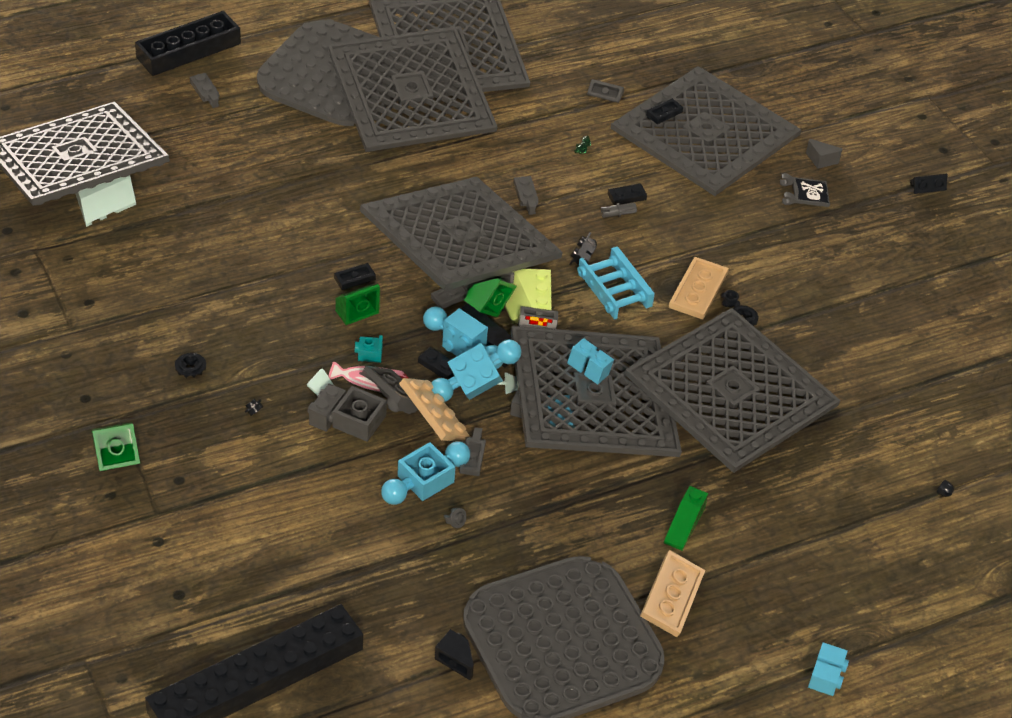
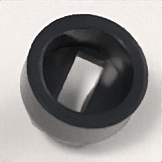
(945, 489)

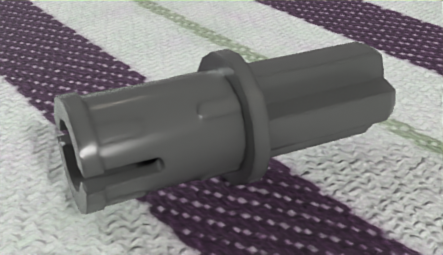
(618, 210)

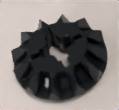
(748, 313)
(190, 359)

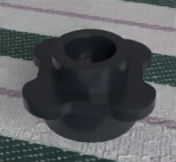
(730, 298)
(253, 406)

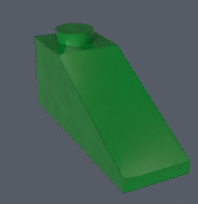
(686, 518)

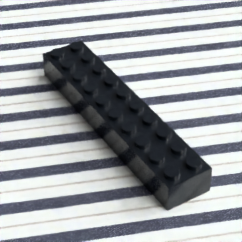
(260, 669)

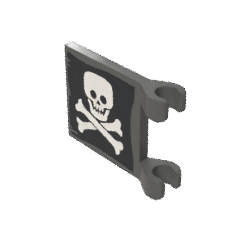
(805, 191)

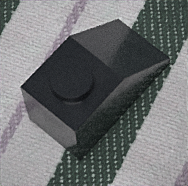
(455, 653)

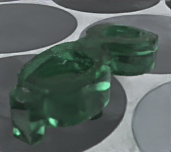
(582, 147)

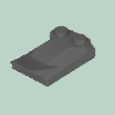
(388, 384)

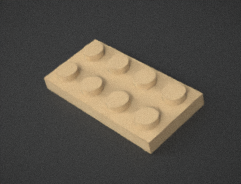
(698, 288)
(434, 410)
(672, 593)

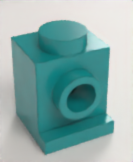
(369, 349)

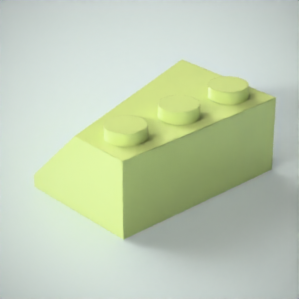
(531, 291)

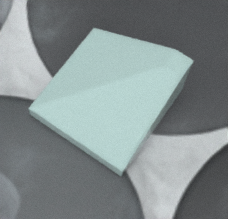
(319, 381)

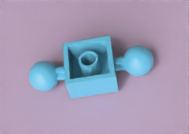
(459, 331)
(476, 370)
(425, 472)

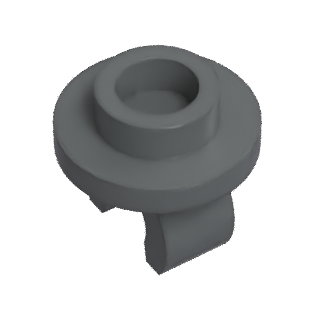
(456, 518)

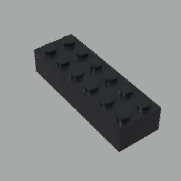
(187, 43)

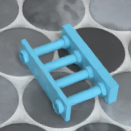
(626, 271)

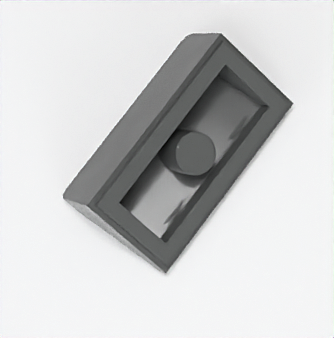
(605, 91)

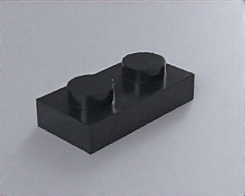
(664, 111)
(627, 194)
(354, 276)
(436, 363)

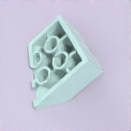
(105, 199)

